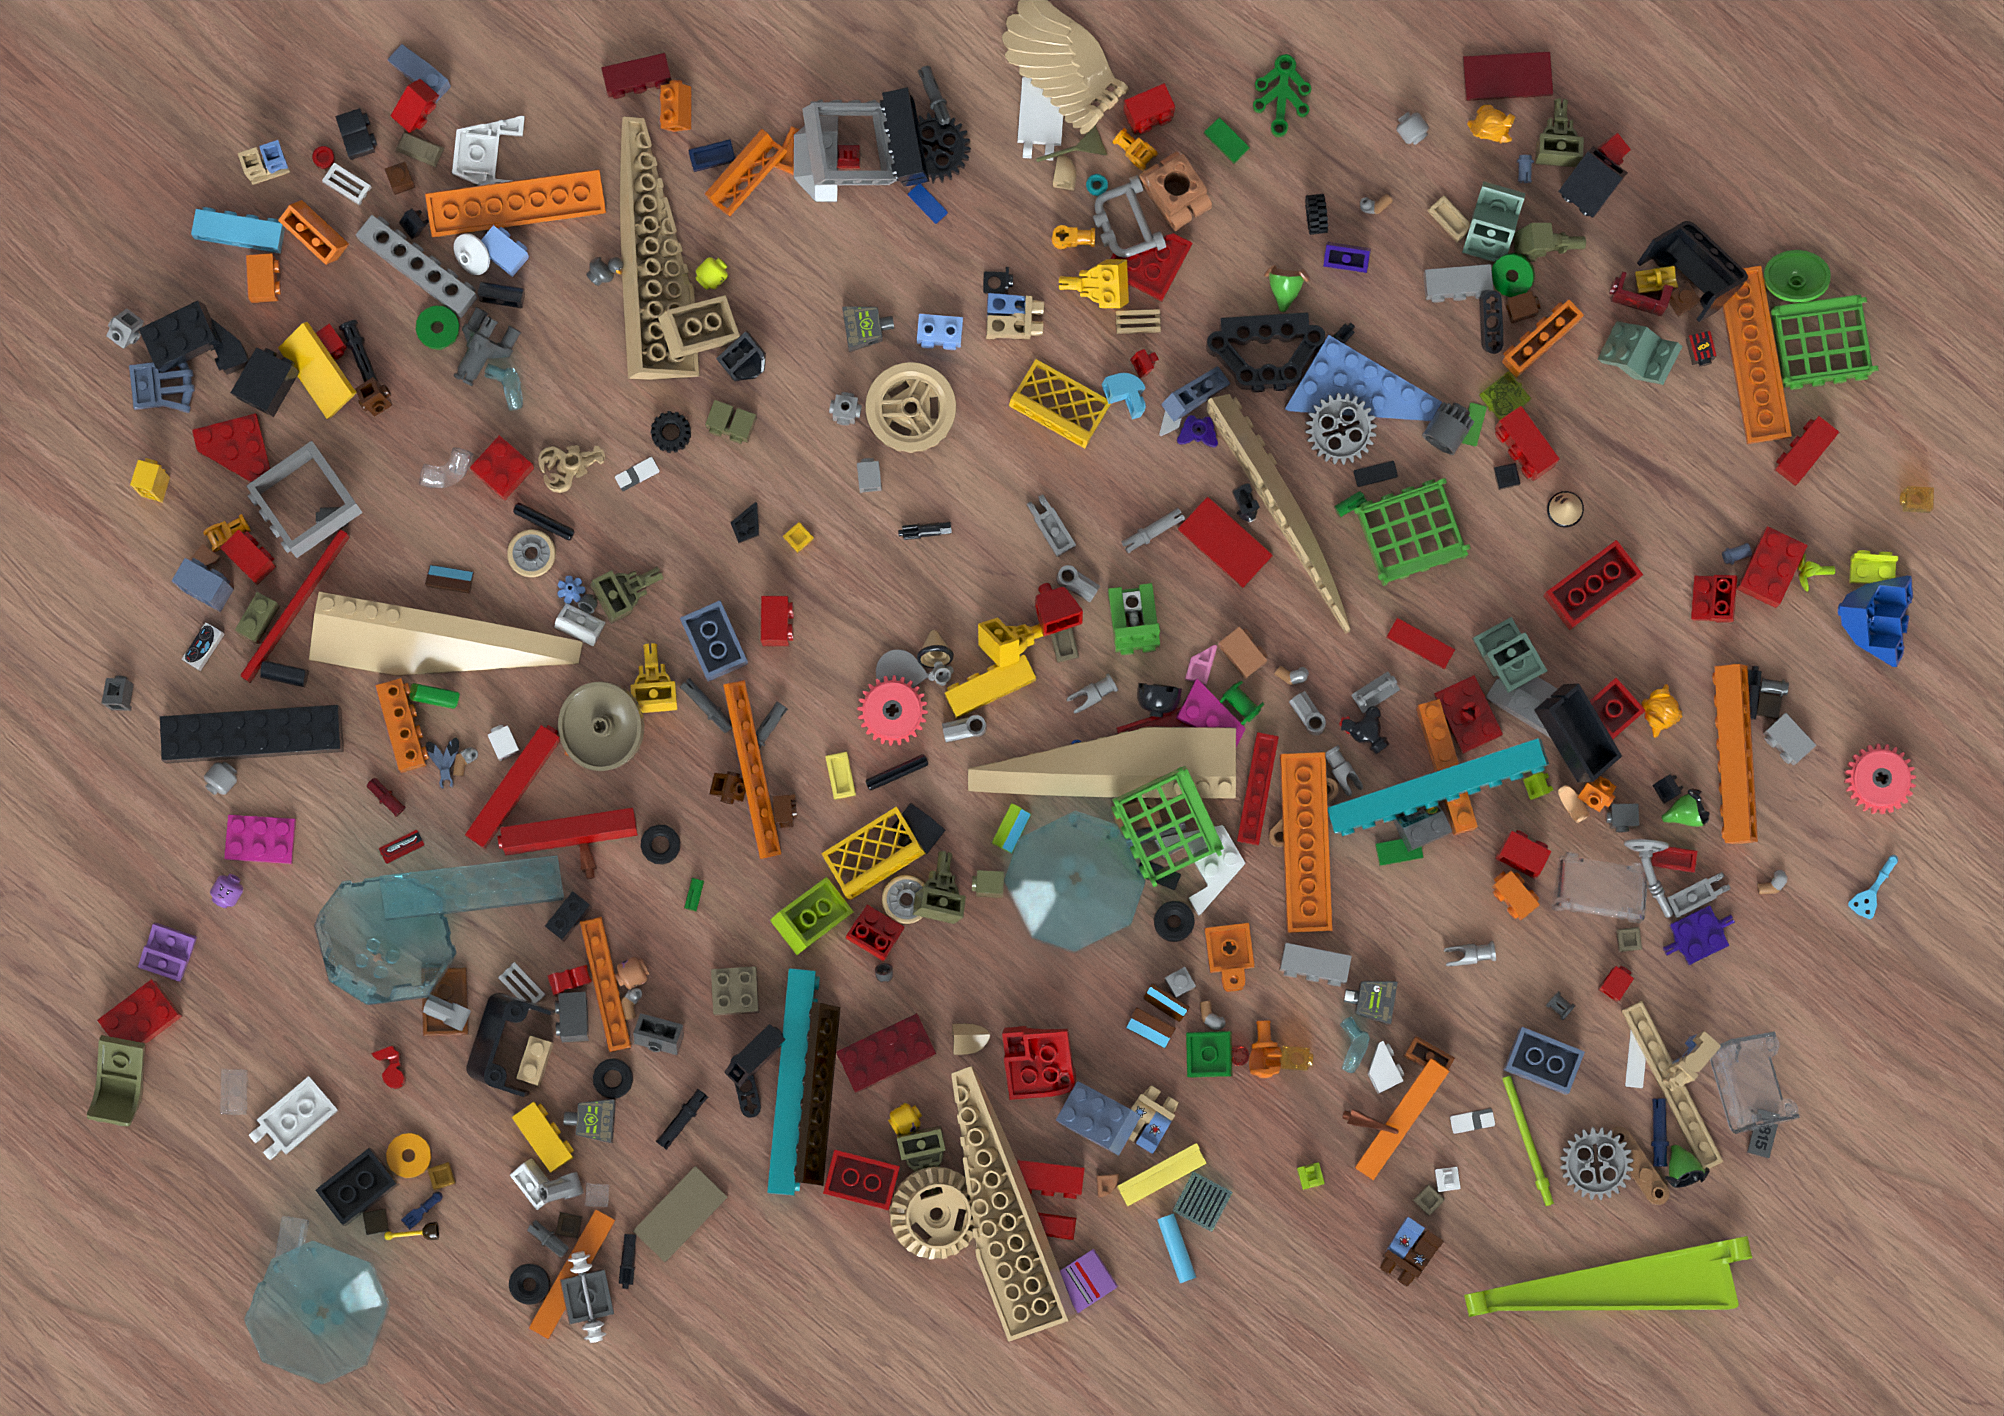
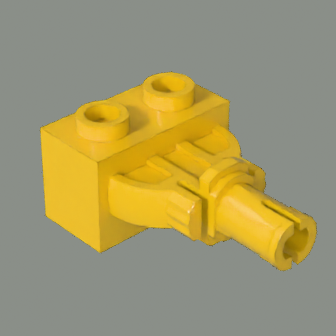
(1102, 283)
(1006, 642)
(653, 689)

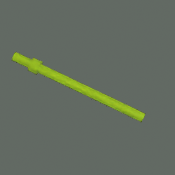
(1542, 1183)

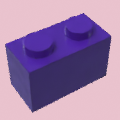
(1347, 257)

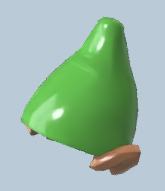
(1285, 285)

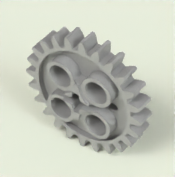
(1334, 409)
(1617, 1161)

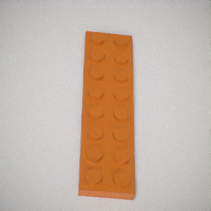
(515, 203)
(1756, 361)
(1306, 842)

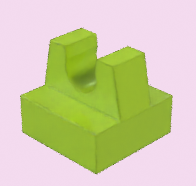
(1537, 785)
(1310, 1176)

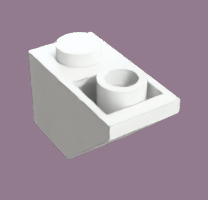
(1383, 1070)

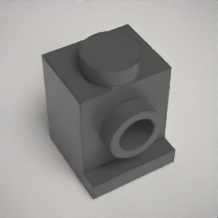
(117, 693)

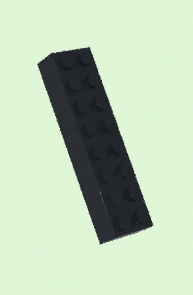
(251, 734)

